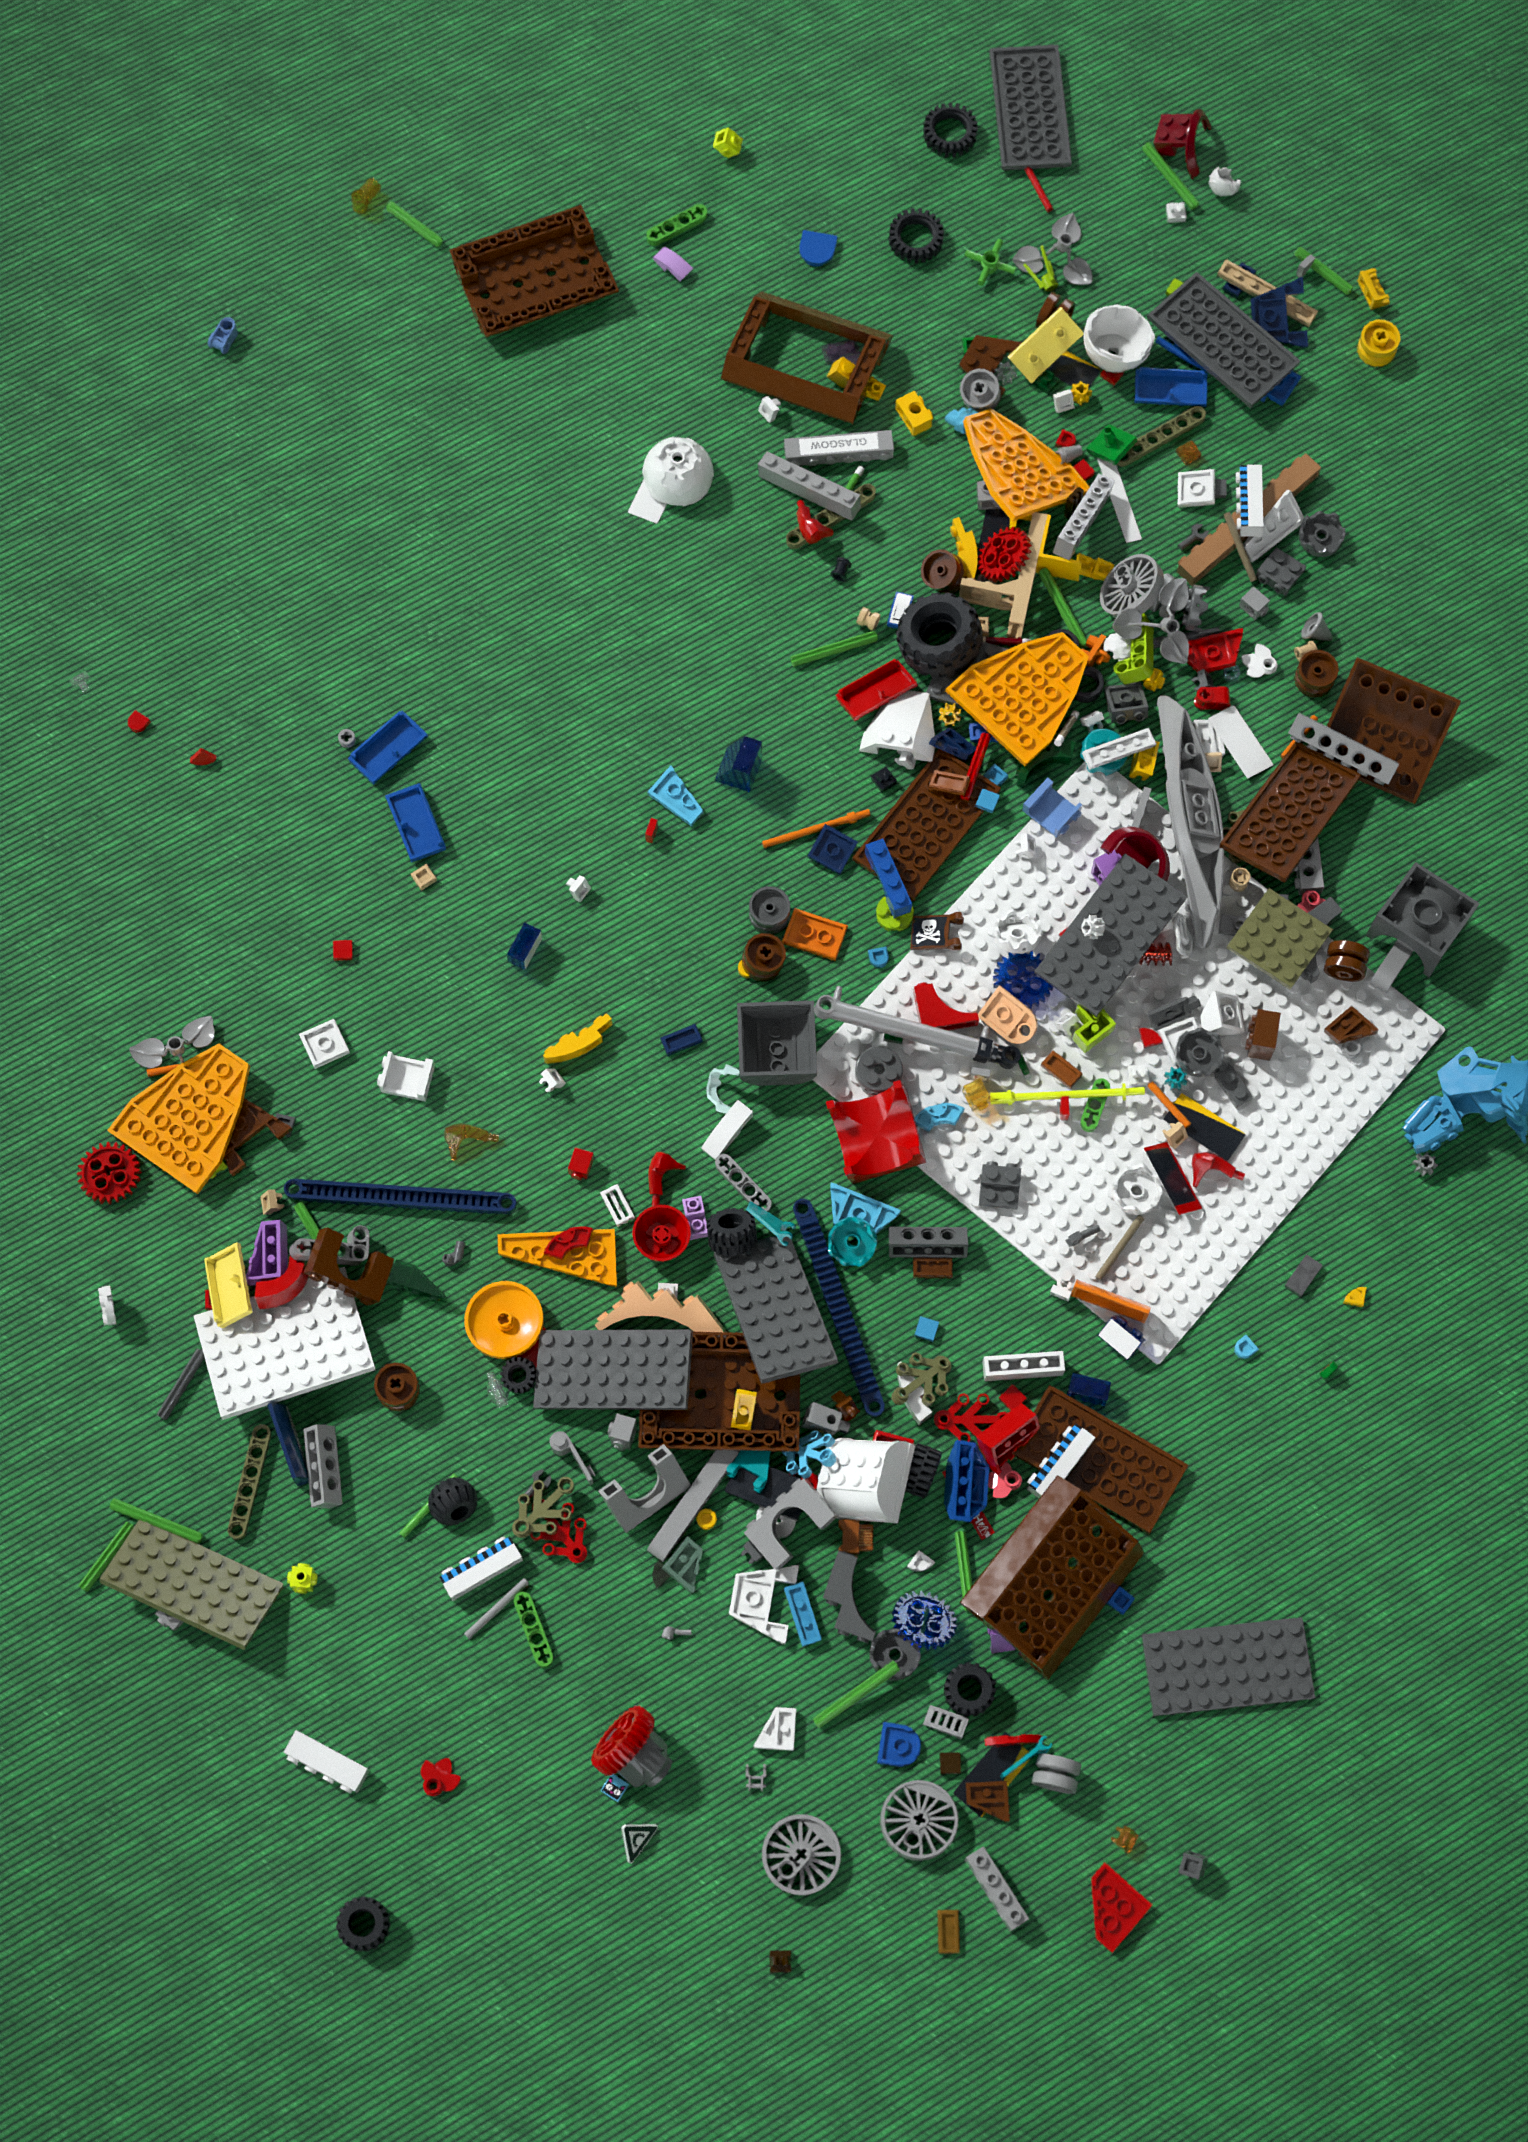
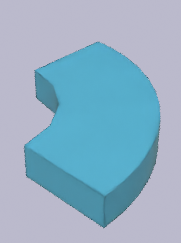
(939, 1114)

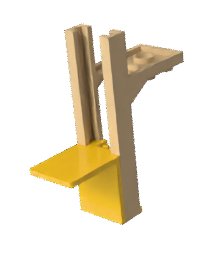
(1020, 590)

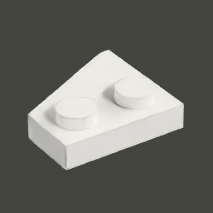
(778, 1731)

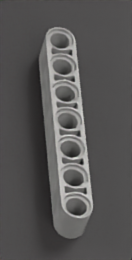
(691, 1504)

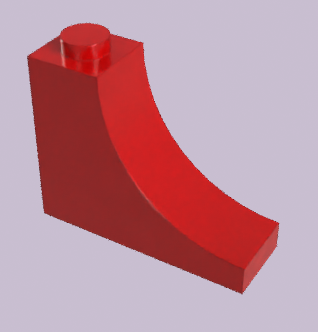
(936, 1013)

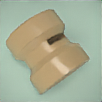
(868, 619)
(1241, 875)

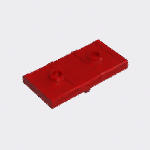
(875, 689)

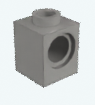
(1254, 603)

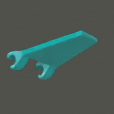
(771, 1222)
(754, 1462)
(1039, 1749)

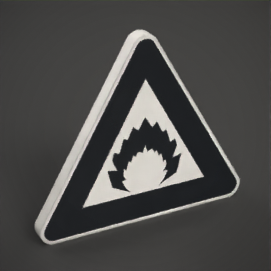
(636, 1838)

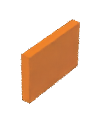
(815, 934)

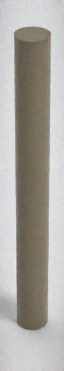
(1240, 547)
(1119, 1248)

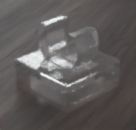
(80, 680)

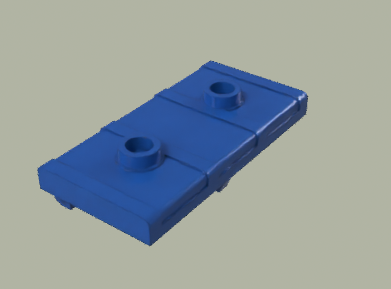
(1171, 386)
(387, 746)
(415, 822)

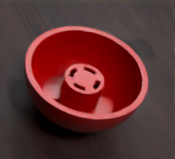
(663, 1223)

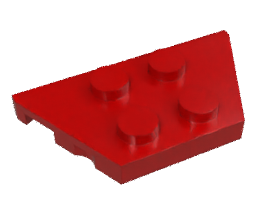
(1215, 651)

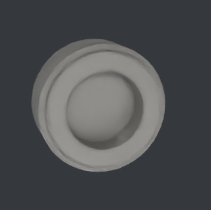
(1351, 1049)

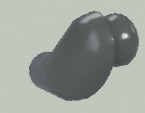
(456, 1256)

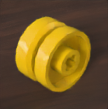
(1378, 343)

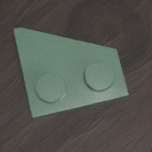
(684, 1564)

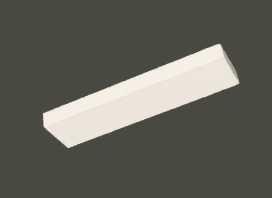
(1119, 748)

